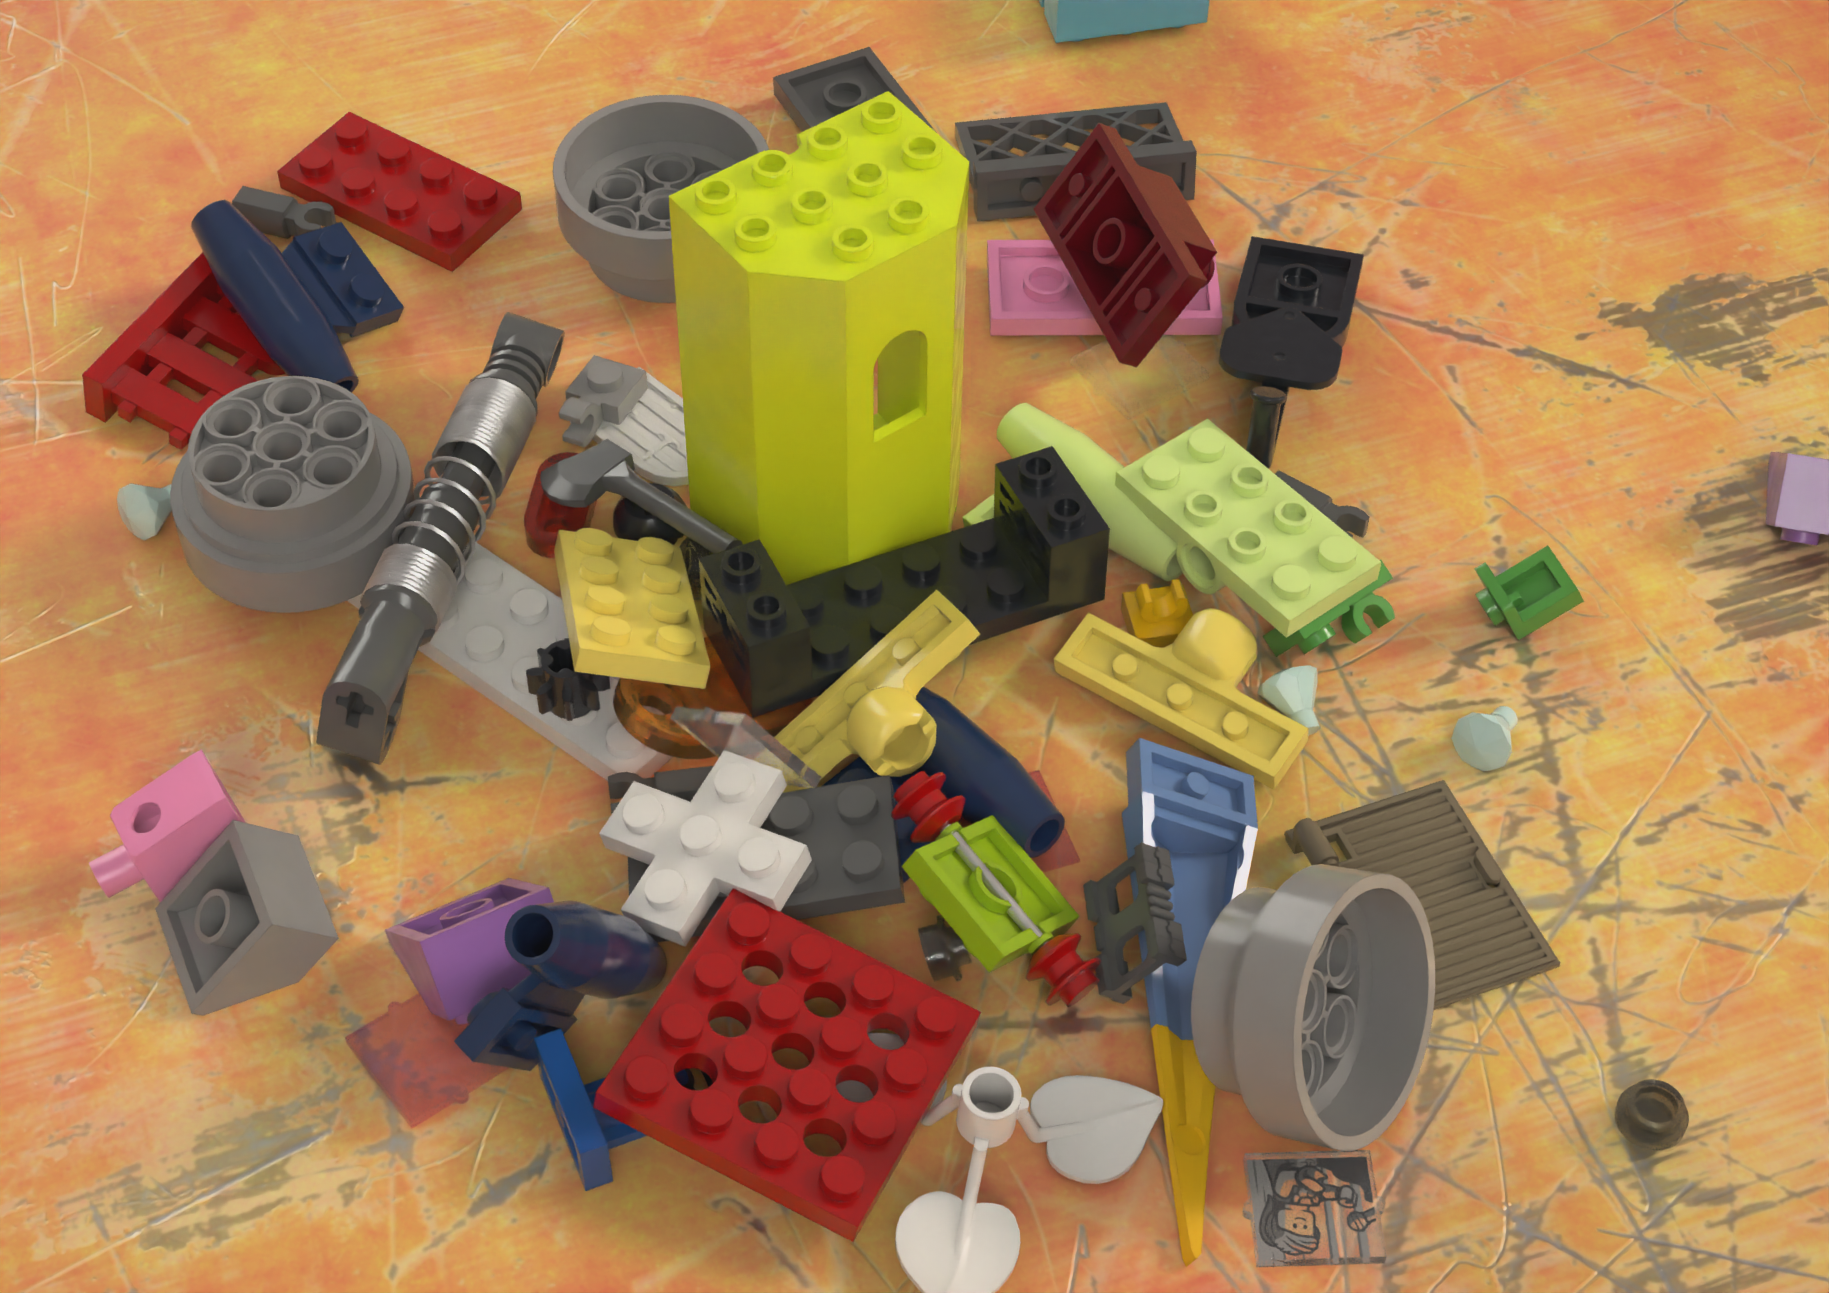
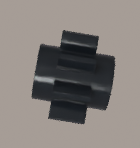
(560, 688)

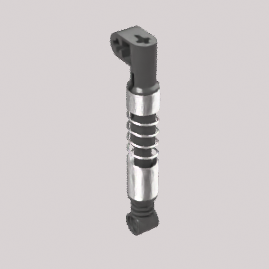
(416, 574)

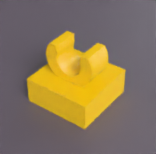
(1156, 613)

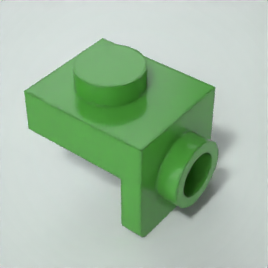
(1528, 593)

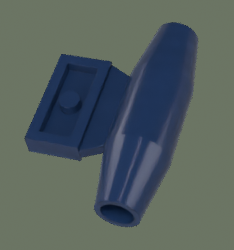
(297, 296)
(980, 772)
(570, 955)

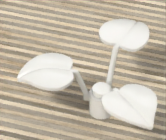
(1091, 1136)

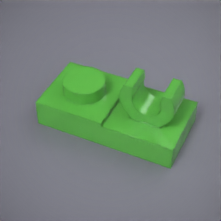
(1352, 620)

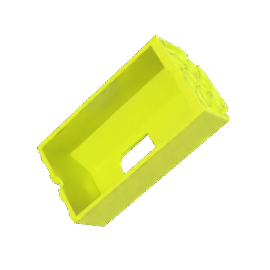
(784, 303)

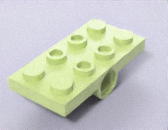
(1246, 529)

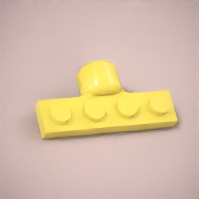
(1188, 689)
(875, 702)

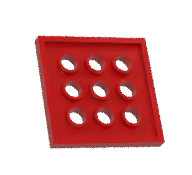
(773, 1155)

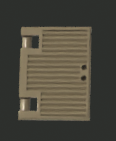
(1427, 841)

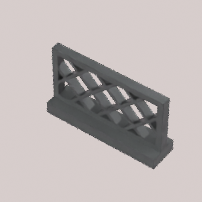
(1013, 184)

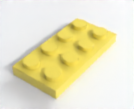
(630, 609)

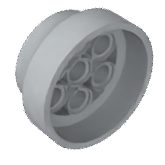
(617, 180)
(289, 495)
(1317, 1003)

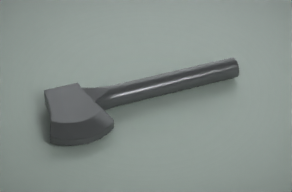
(610, 468)

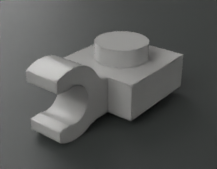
(600, 394)

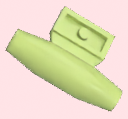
(1131, 532)

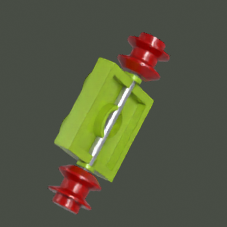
(991, 891)

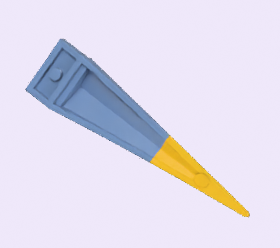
(1210, 829)

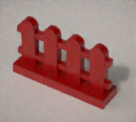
(167, 346)

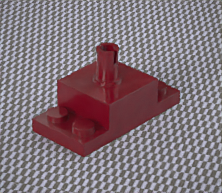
(1126, 242)

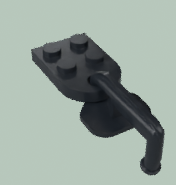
(1288, 328)

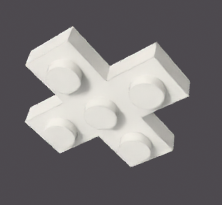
(704, 846)

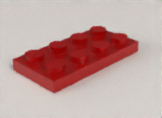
(401, 191)

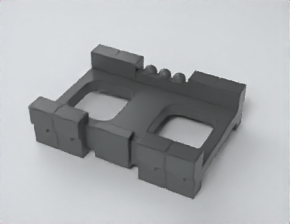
(1146, 913)

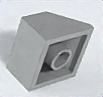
(245, 918)

